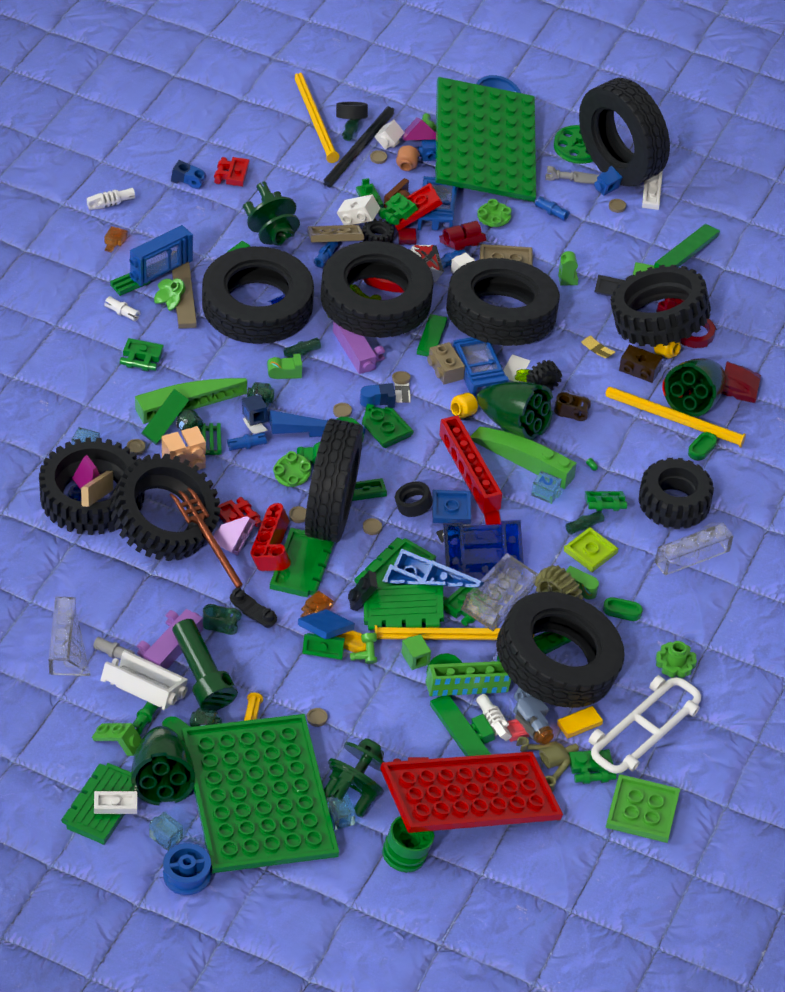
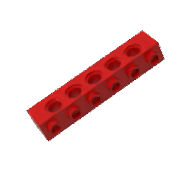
(470, 464)

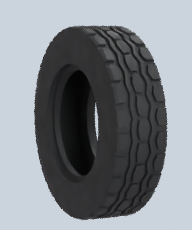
(643, 120)
(371, 316)
(257, 323)
(496, 323)
(333, 480)
(541, 675)

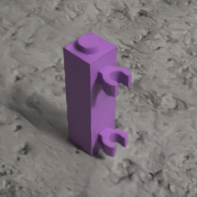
(358, 349)
(166, 648)

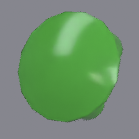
(494, 213)
(292, 469)

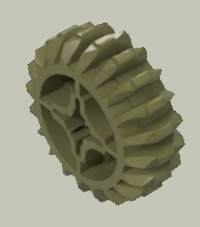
(557, 580)

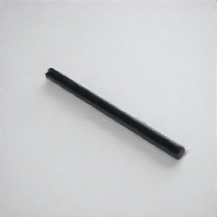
(358, 146)

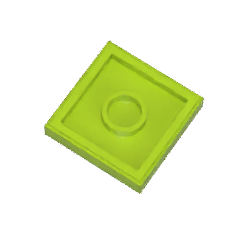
(590, 549)

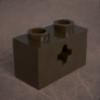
(640, 363)

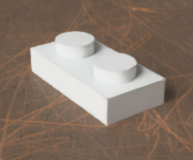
(115, 802)

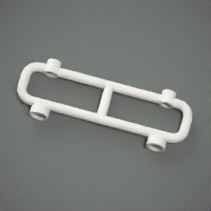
(660, 687)

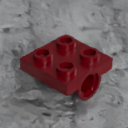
(463, 235)

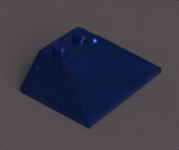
(480, 547)

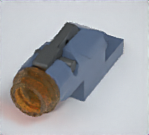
(531, 715)

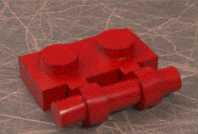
(237, 171)
(232, 511)

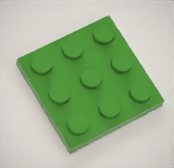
(643, 808)

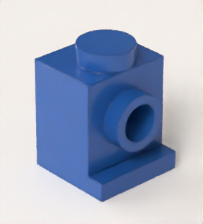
(428, 150)
(608, 181)

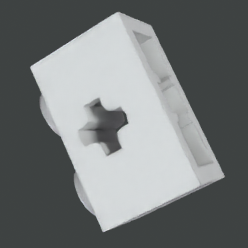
(358, 210)

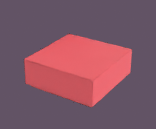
(516, 730)

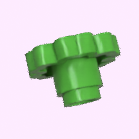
(676, 659)

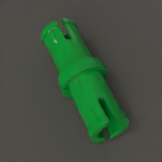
(144, 716)

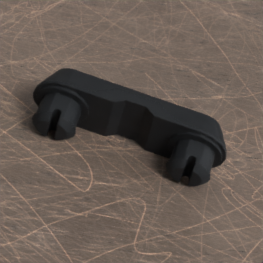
(252, 609)

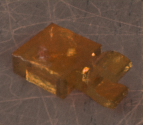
(114, 237)
(316, 603)

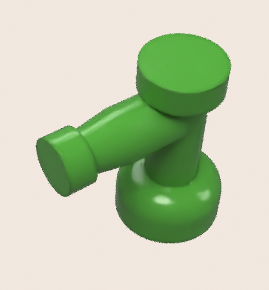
(369, 655)

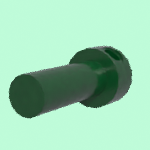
(213, 687)

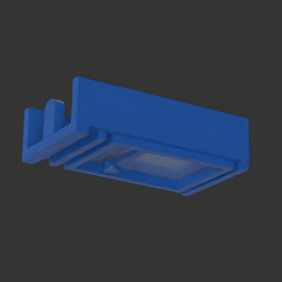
(444, 212)
(161, 255)
(480, 363)

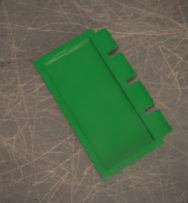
(389, 555)
(307, 567)
(406, 605)
(81, 815)

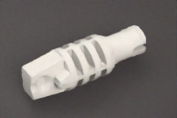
(109, 198)
(494, 717)

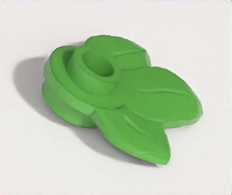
(169, 292)

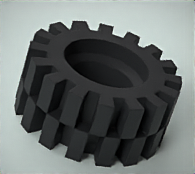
(378, 227)
(545, 374)

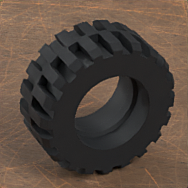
(673, 510)

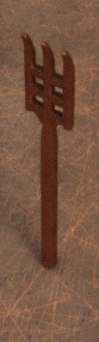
(198, 519)

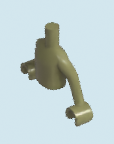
(552, 755)

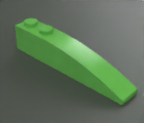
(198, 392)
(526, 453)

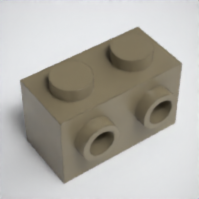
(446, 363)

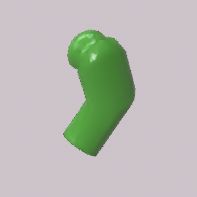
(426, 118)

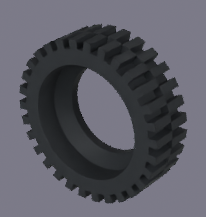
(59, 471)
(173, 477)

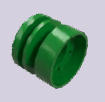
(406, 850)

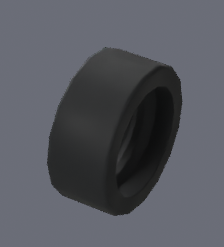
(351, 110)
(416, 508)

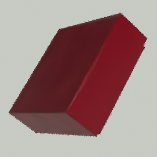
(407, 236)

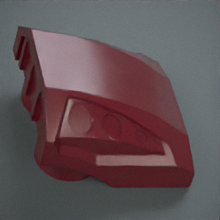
(741, 382)

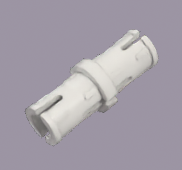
(122, 308)

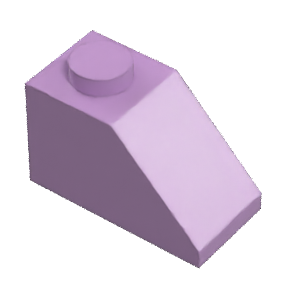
(234, 534)

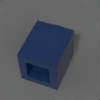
(254, 410)

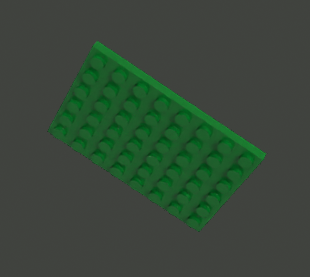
(485, 139)
(260, 793)

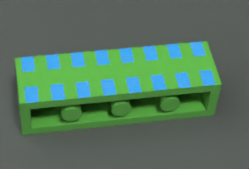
(467, 678)

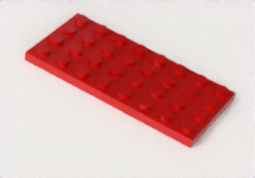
(470, 791)

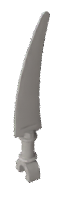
(579, 177)

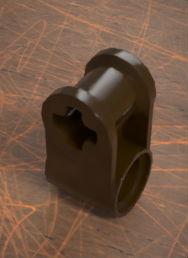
(570, 406)

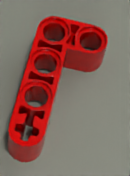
(267, 548)

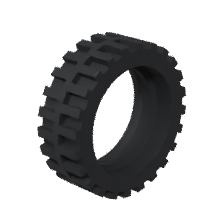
(664, 325)

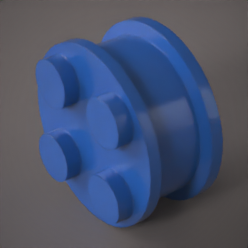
(187, 869)

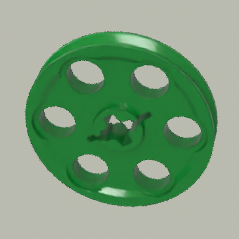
(573, 144)

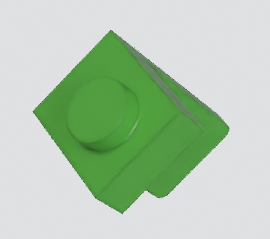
(122, 732)

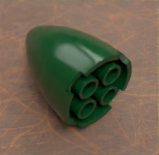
(704, 379)
(518, 407)
(162, 767)

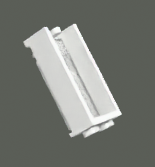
(145, 680)

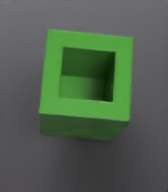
(416, 652)

